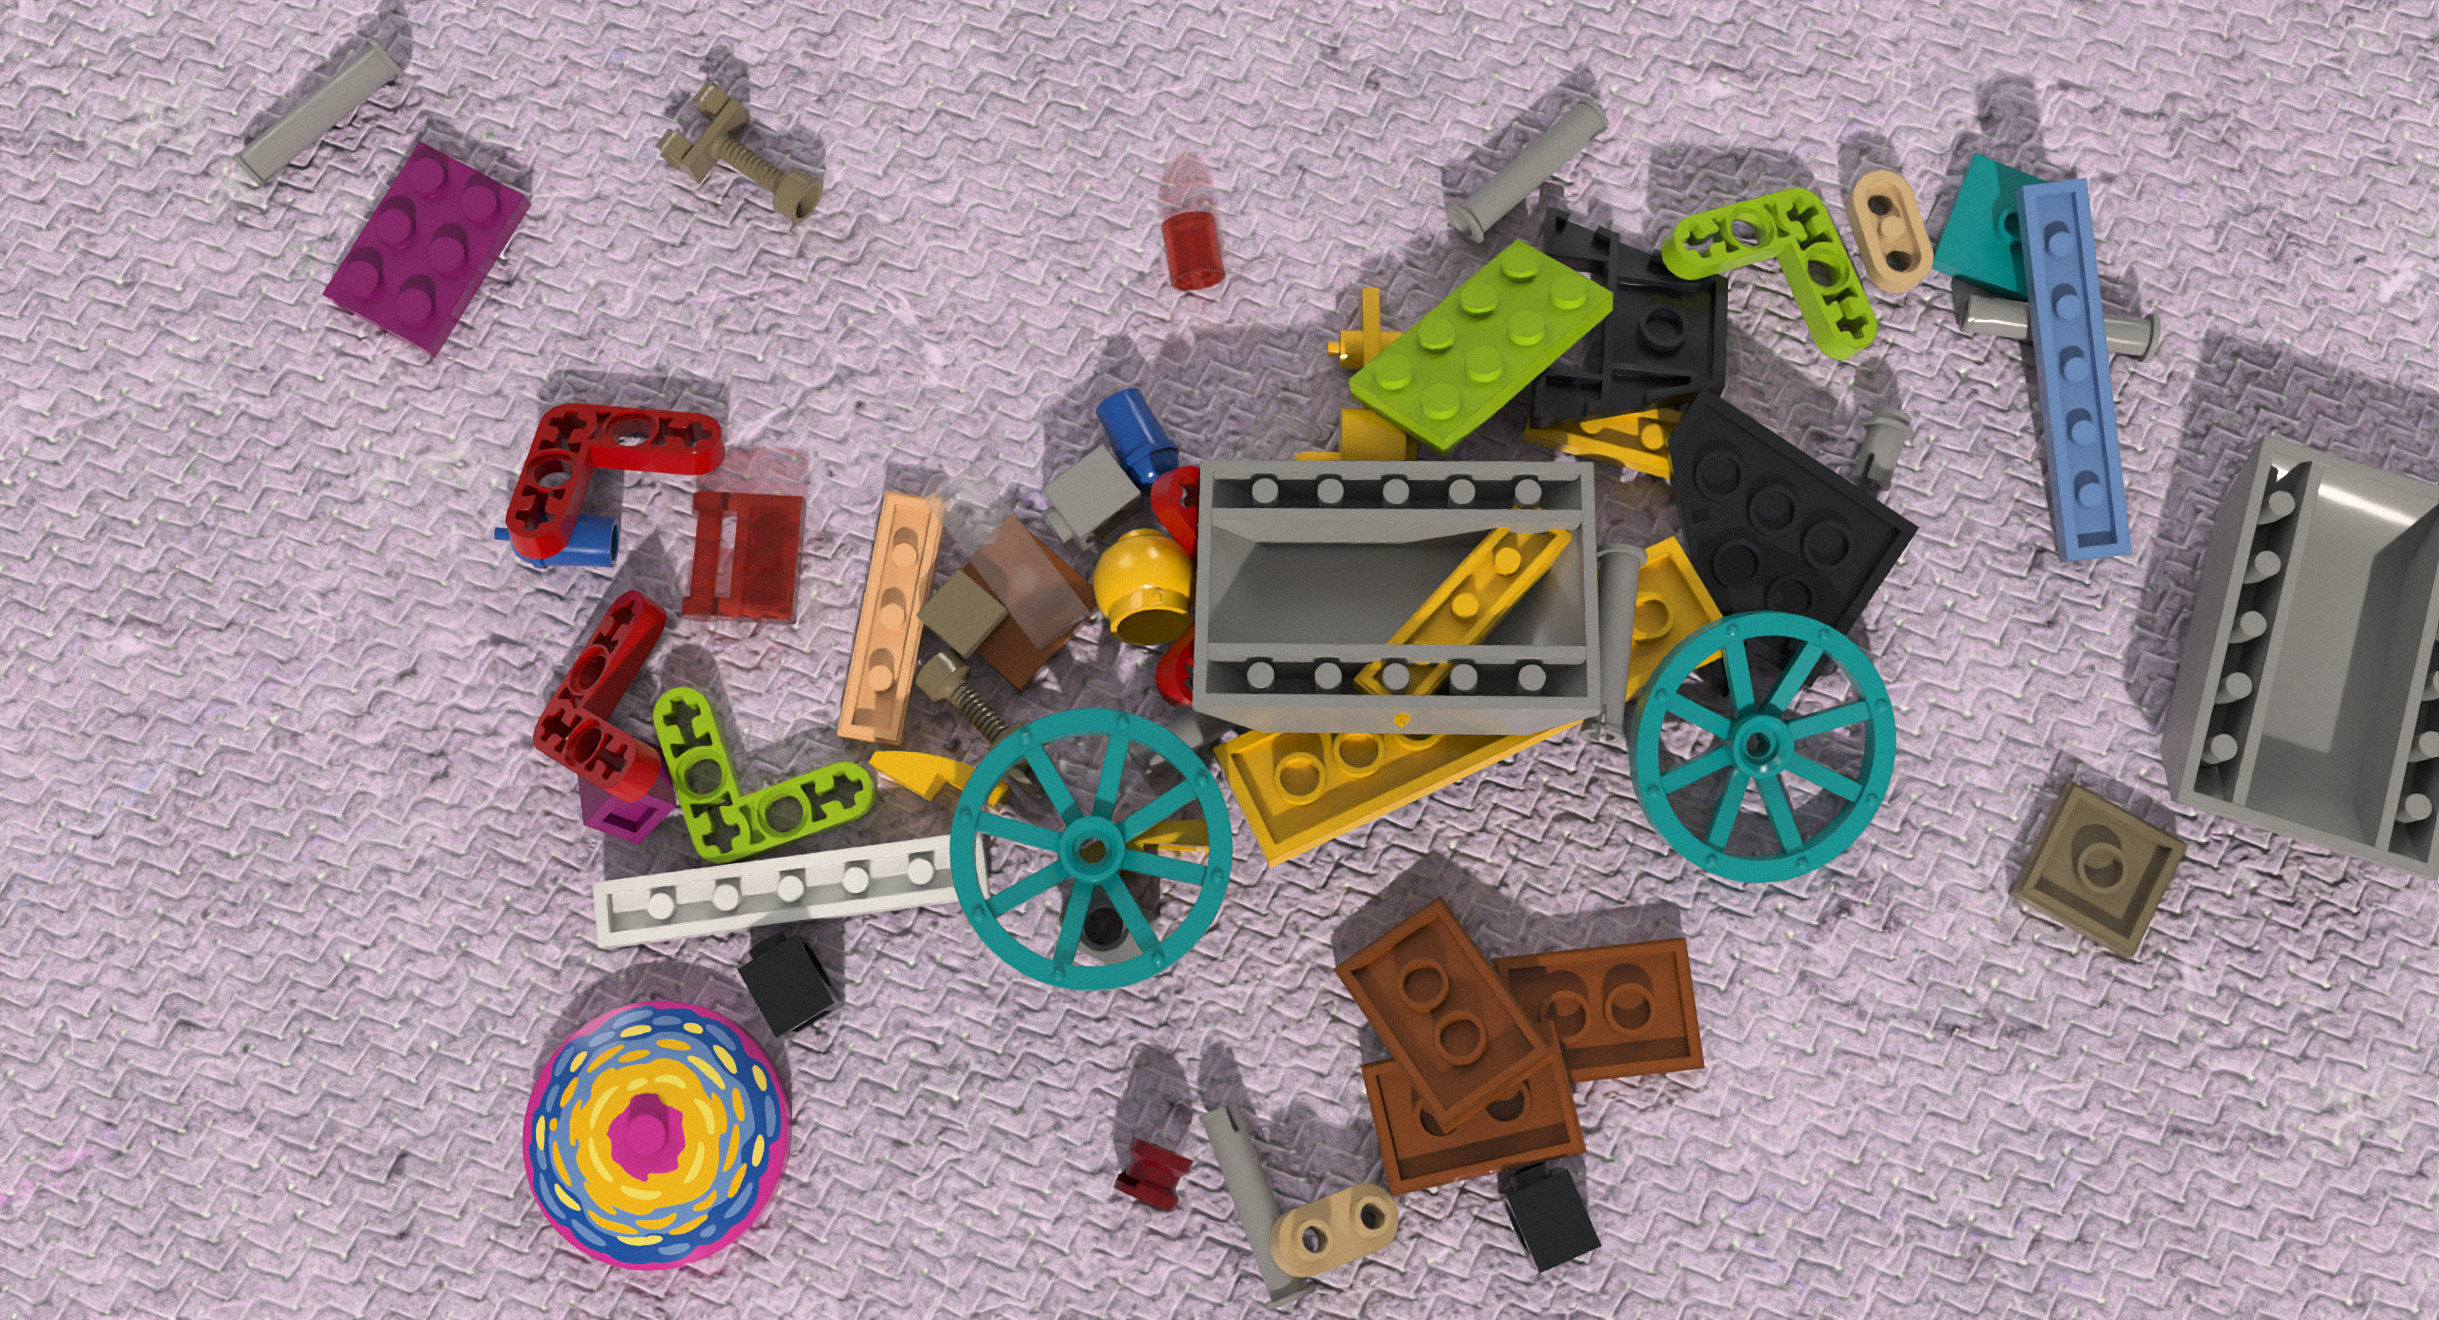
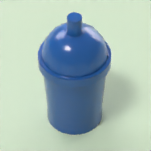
(1137, 438)
(591, 544)

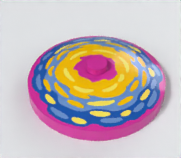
(657, 1135)

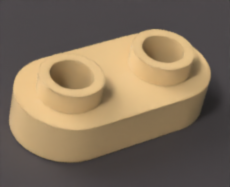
(1895, 234)
(1338, 1229)

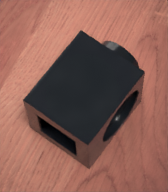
(789, 984)
(1548, 1216)

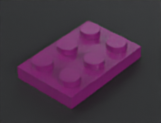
(427, 249)

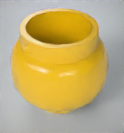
(1146, 588)

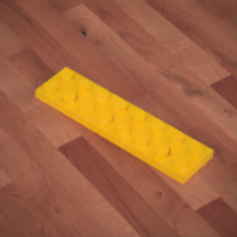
(1322, 785)

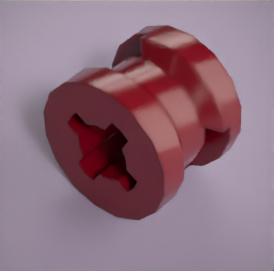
(1153, 1174)

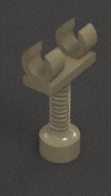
(794, 193)
(946, 678)

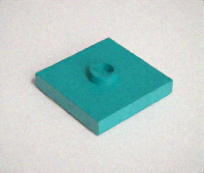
(1983, 231)

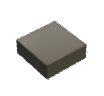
(962, 614)

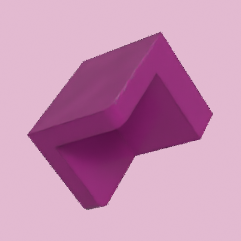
(624, 819)

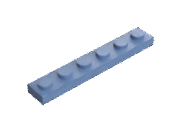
(2073, 370)

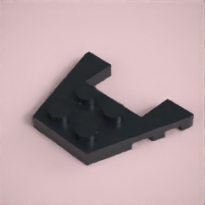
(1653, 346)

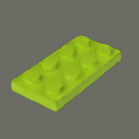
(1480, 346)

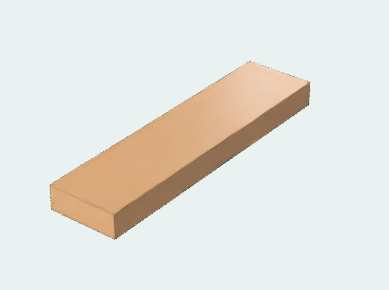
(888, 629)

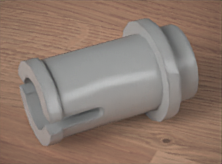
(1881, 447)

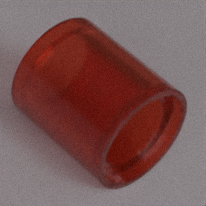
(1193, 251)

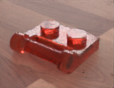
(764, 558)

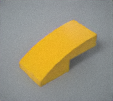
(927, 773)
(1169, 836)

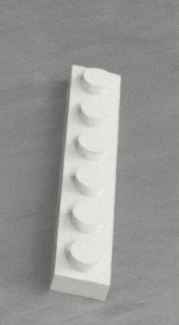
(778, 891)

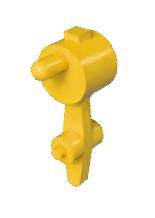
(1361, 431)

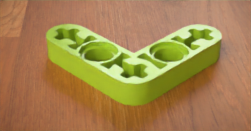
(1781, 239)
(751, 810)

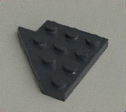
(1775, 528)

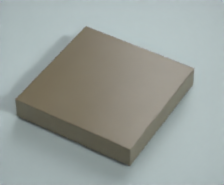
(2098, 869)

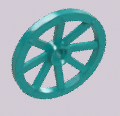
(1774, 748)
(1079, 831)

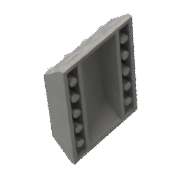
(1328, 560)
(2316, 660)

